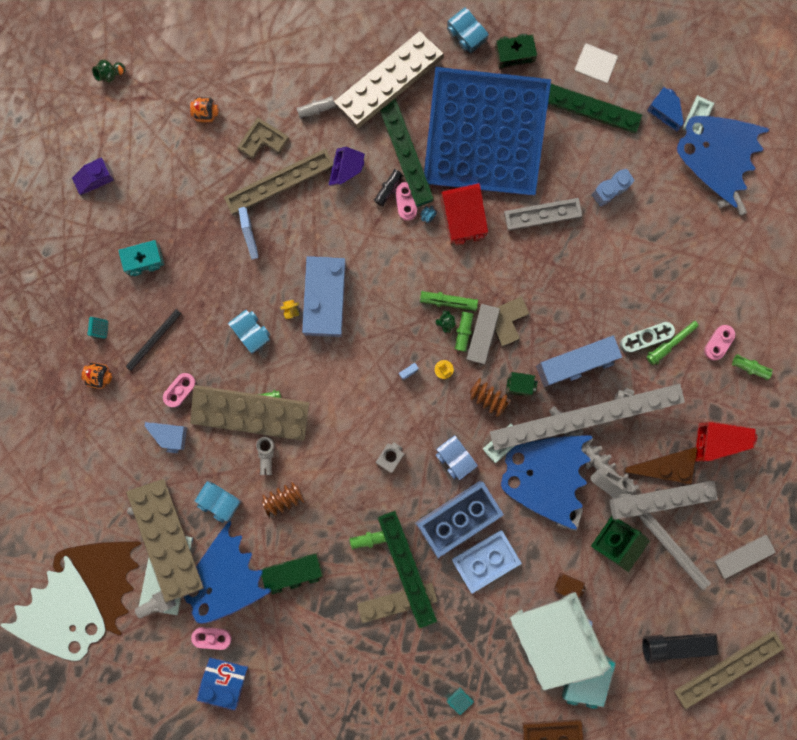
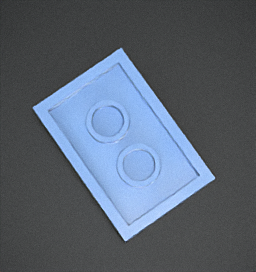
(486, 561)

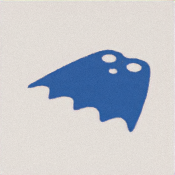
(727, 155)
(554, 476)
(229, 577)

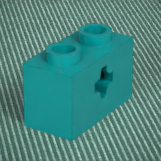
(131, 255)

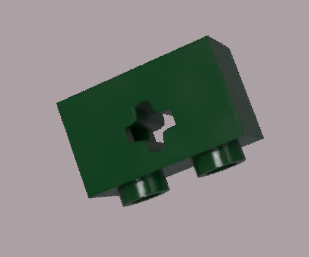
(508, 57)
(521, 384)

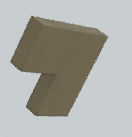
(259, 135)
(508, 313)

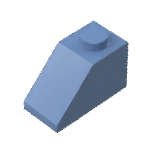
(168, 436)

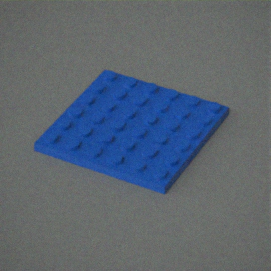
(486, 130)

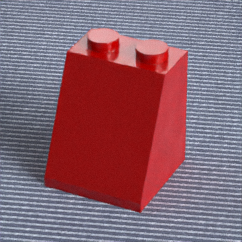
(464, 214)
(721, 440)

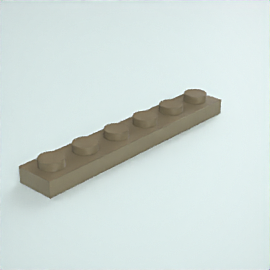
(279, 181)
(729, 669)

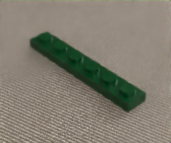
(594, 109)
(406, 154)
(407, 569)

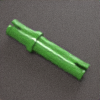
(447, 300)

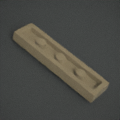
(390, 604)

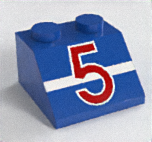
(222, 683)

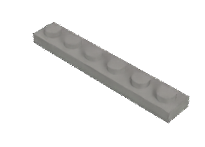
(663, 499)

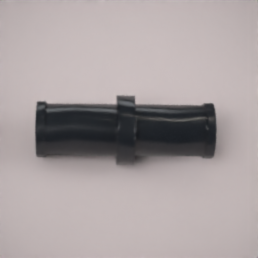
(388, 187)

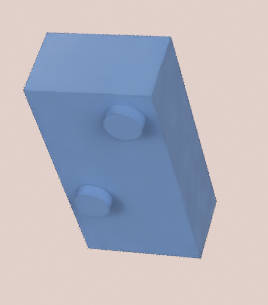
(324, 296)
(579, 361)
(459, 519)

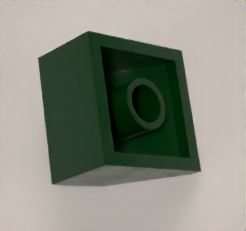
(620, 543)

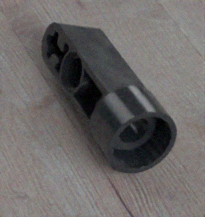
(660, 649)

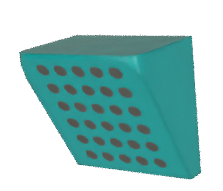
(97, 328)
(460, 701)

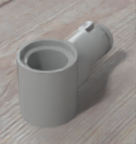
(265, 456)
(155, 604)

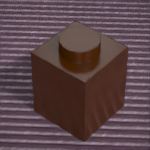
(567, 585)

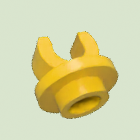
(290, 309)
(444, 369)

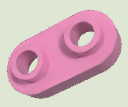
(404, 201)
(719, 341)
(179, 390)
(212, 638)

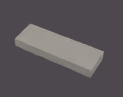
(483, 334)
(744, 556)

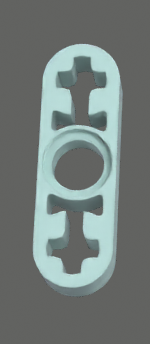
(662, 337)

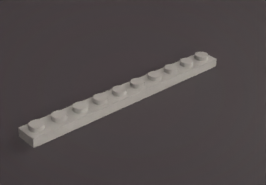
(587, 416)

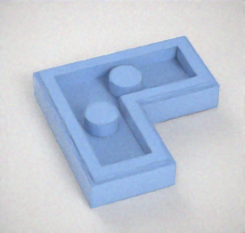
(247, 231)

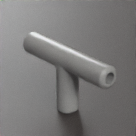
(741, 209)

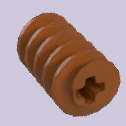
(488, 397)
(282, 499)

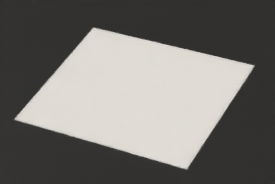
(596, 63)

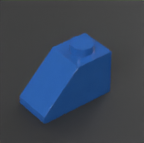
(667, 109)

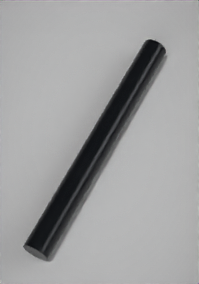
(153, 340)

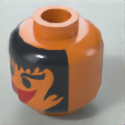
(203, 109)
(96, 375)

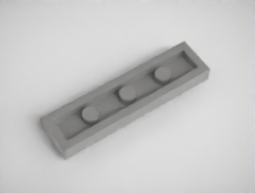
(542, 214)

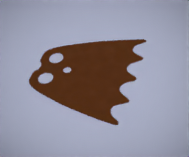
(104, 573)

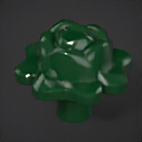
(446, 321)

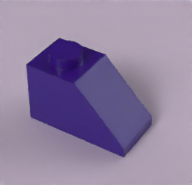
(346, 165)
(92, 176)

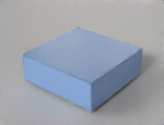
(408, 371)

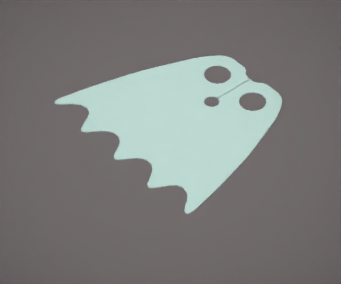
(54, 610)

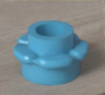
(428, 214)

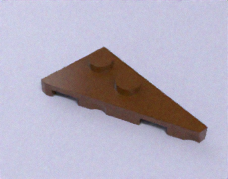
(672, 467)

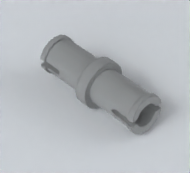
(316, 107)

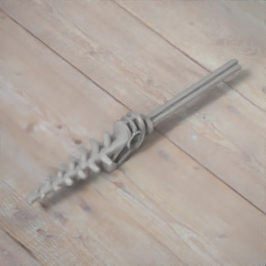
(620, 487)

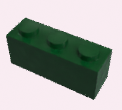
(292, 573)

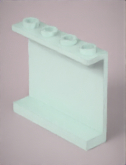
(560, 642)

